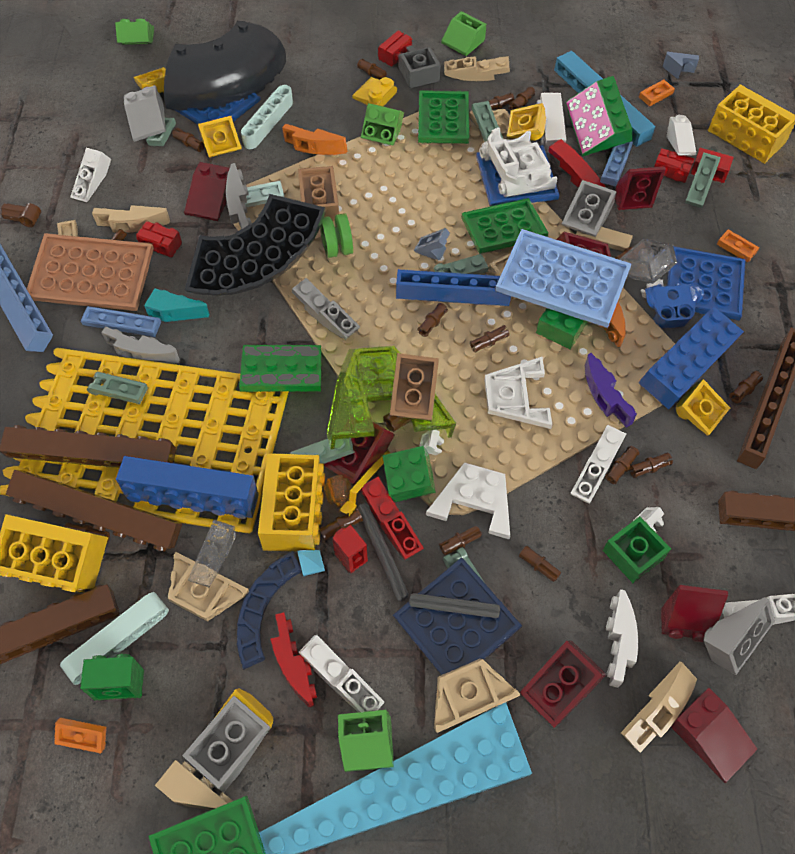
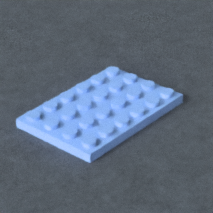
(563, 278)

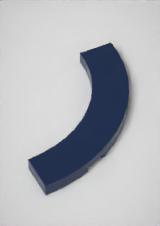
(255, 605)

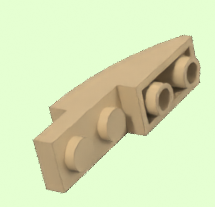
(473, 70)
(130, 220)
(663, 709)

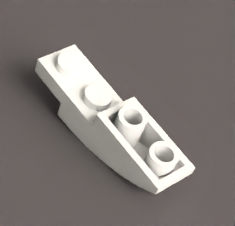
(598, 464)
(782, 607)
(623, 631)
(340, 676)

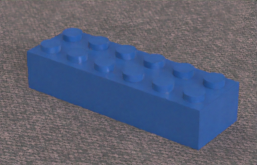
(690, 357)
(188, 487)

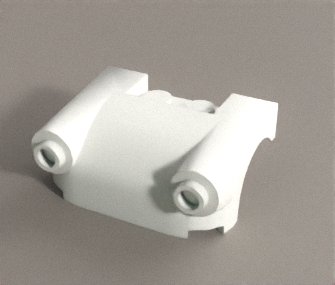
(518, 164)

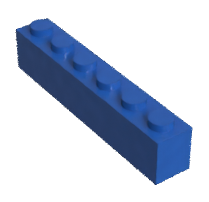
(449, 287)

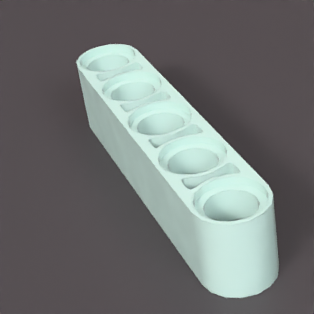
(267, 117)
(116, 635)

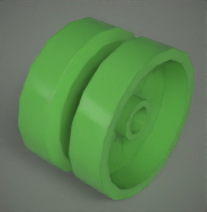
(337, 235)

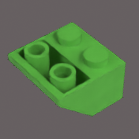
(134, 32)
(464, 33)
(382, 124)
(365, 740)

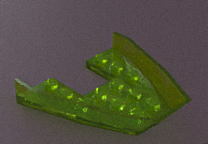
(370, 377)

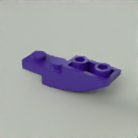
(601, 386)

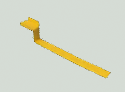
(351, 505)

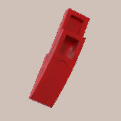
(391, 519)
(293, 667)

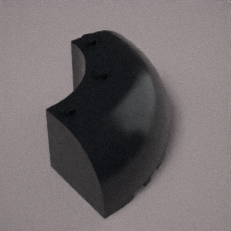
(223, 68)
(257, 251)

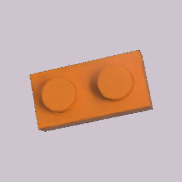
(656, 93)
(737, 245)
(80, 735)

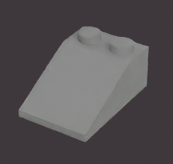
(145, 113)
(589, 208)
(738, 635)
(227, 744)

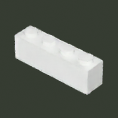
(554, 123)

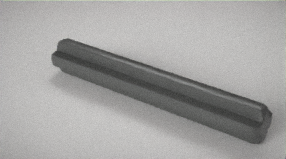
(454, 605)

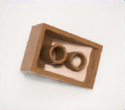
(319, 188)
(414, 386)

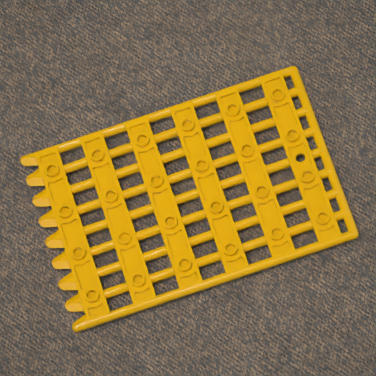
(172, 424)

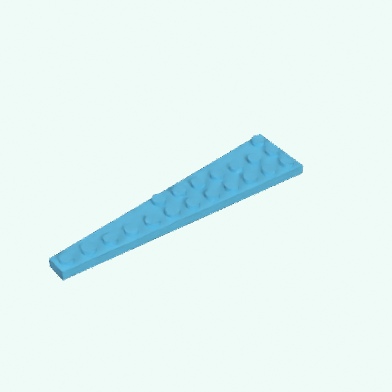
(451, 767)

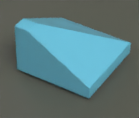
(310, 562)

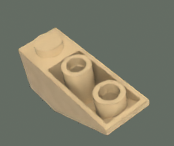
(188, 790)

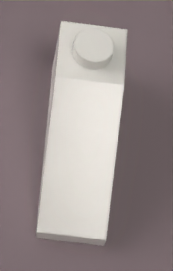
(681, 135)

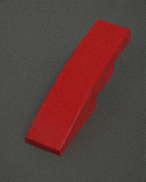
(573, 164)

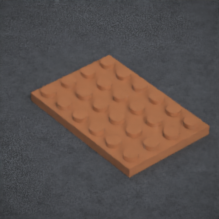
(90, 272)

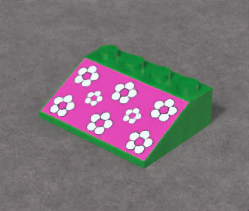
(599, 117)

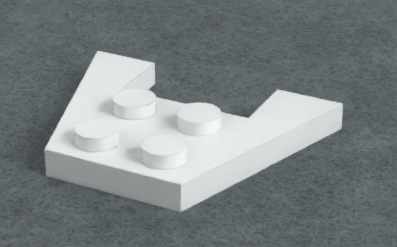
(509, 397)
(479, 490)

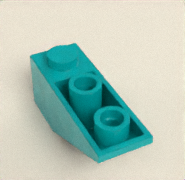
(174, 307)

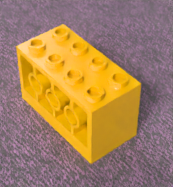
(752, 123)
(291, 502)
(50, 554)

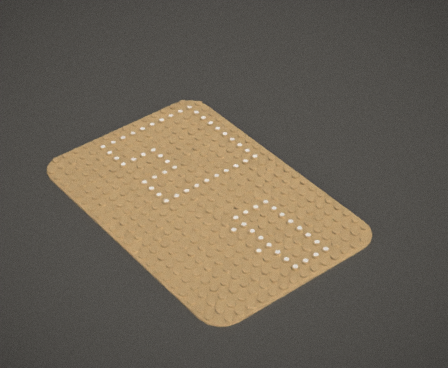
(392, 202)

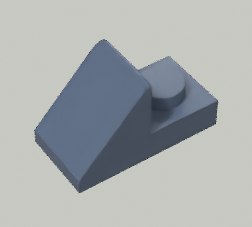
(678, 62)
(433, 244)

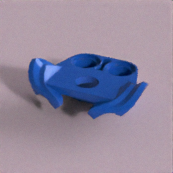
(688, 297)

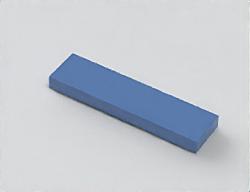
(616, 164)
(121, 321)

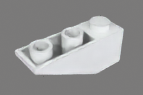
(90, 174)

